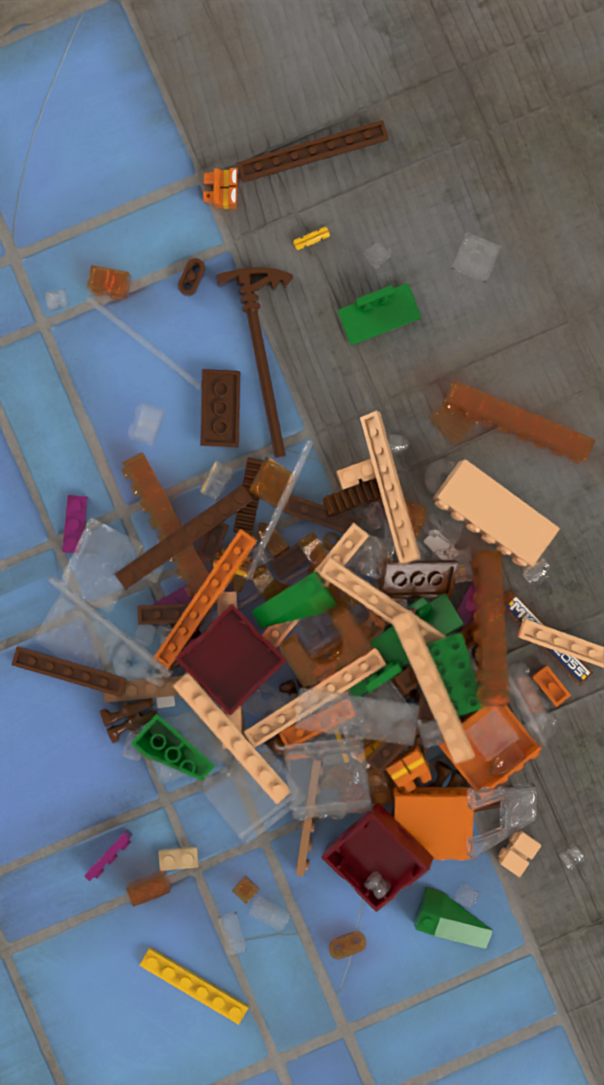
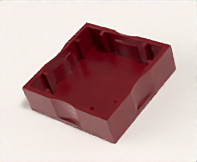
(230, 659)
(378, 845)

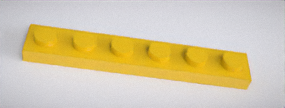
(194, 985)

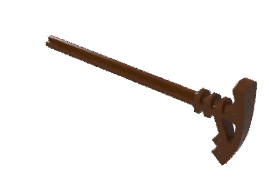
(251, 308)

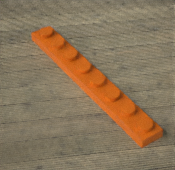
(205, 598)

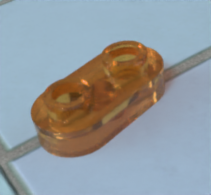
(348, 946)

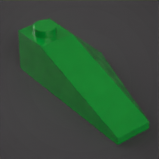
(299, 601)
(167, 746)
(448, 920)

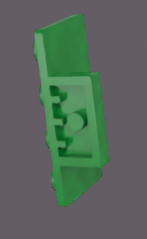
(379, 313)
(438, 614)
(394, 655)
(456, 672)

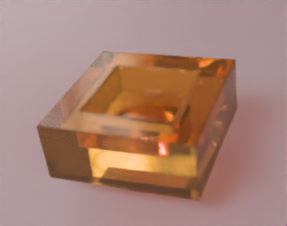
(245, 889)

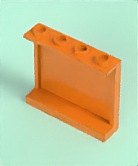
(477, 769)
(437, 819)

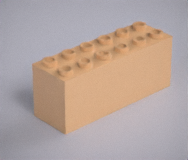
(495, 514)

